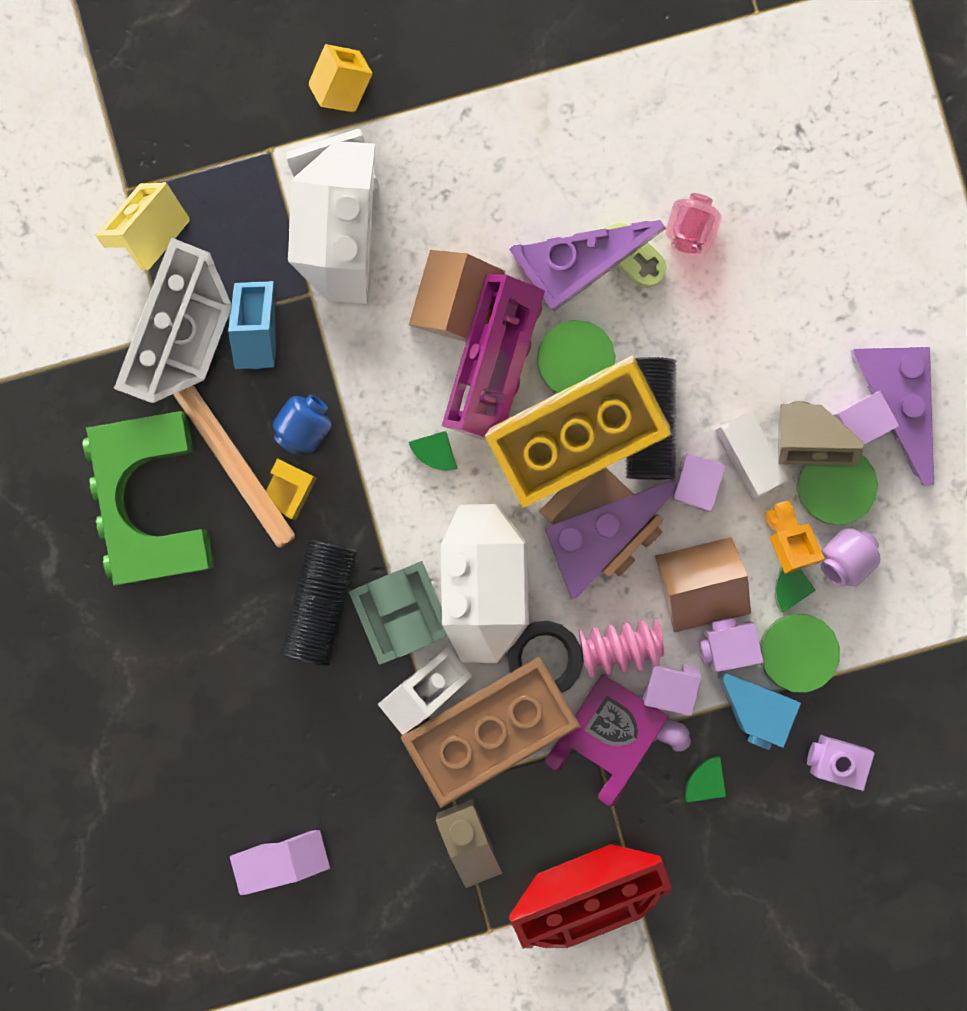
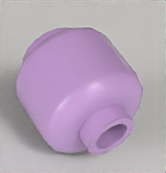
(850, 557)

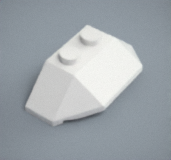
(334, 221)
(176, 326)
(484, 583)

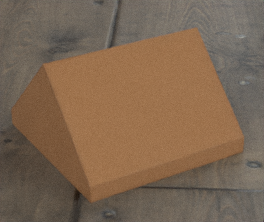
(450, 293)
(704, 584)

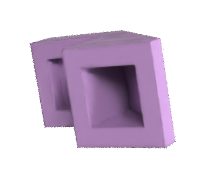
(279, 863)

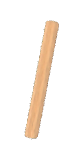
(235, 466)

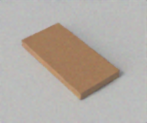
(490, 731)

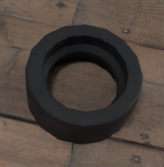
(556, 630)

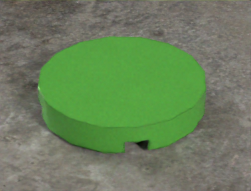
(573, 354)
(837, 492)
(800, 652)

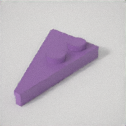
(575, 262)
(905, 383)
(594, 538)

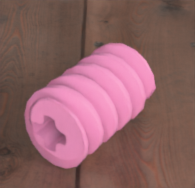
(622, 648)

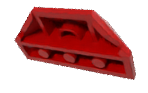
(589, 897)

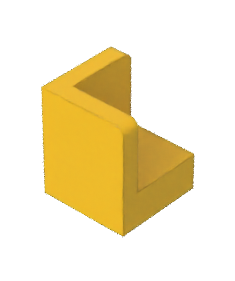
(340, 78)
(289, 488)

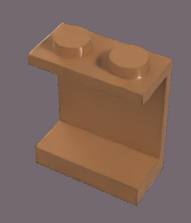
(594, 492)

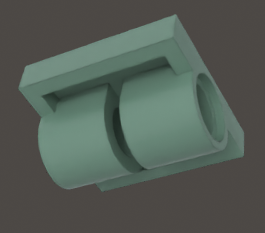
(399, 612)

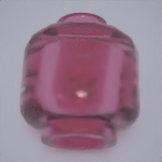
(693, 224)

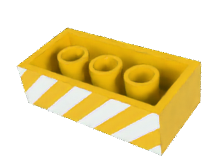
(578, 432)

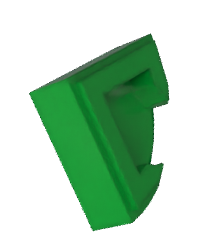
(434, 451)
(791, 589)
(706, 781)

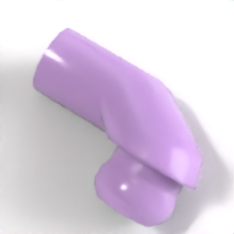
(674, 734)

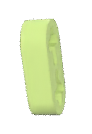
(646, 254)

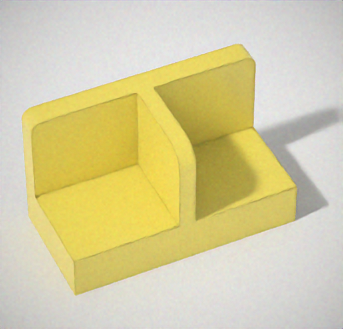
(145, 224)

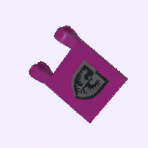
(612, 734)

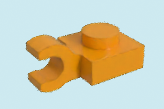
(793, 543)

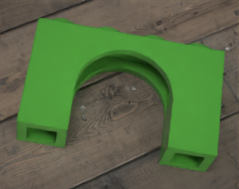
(115, 454)

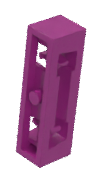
(494, 355)

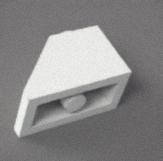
(425, 690)

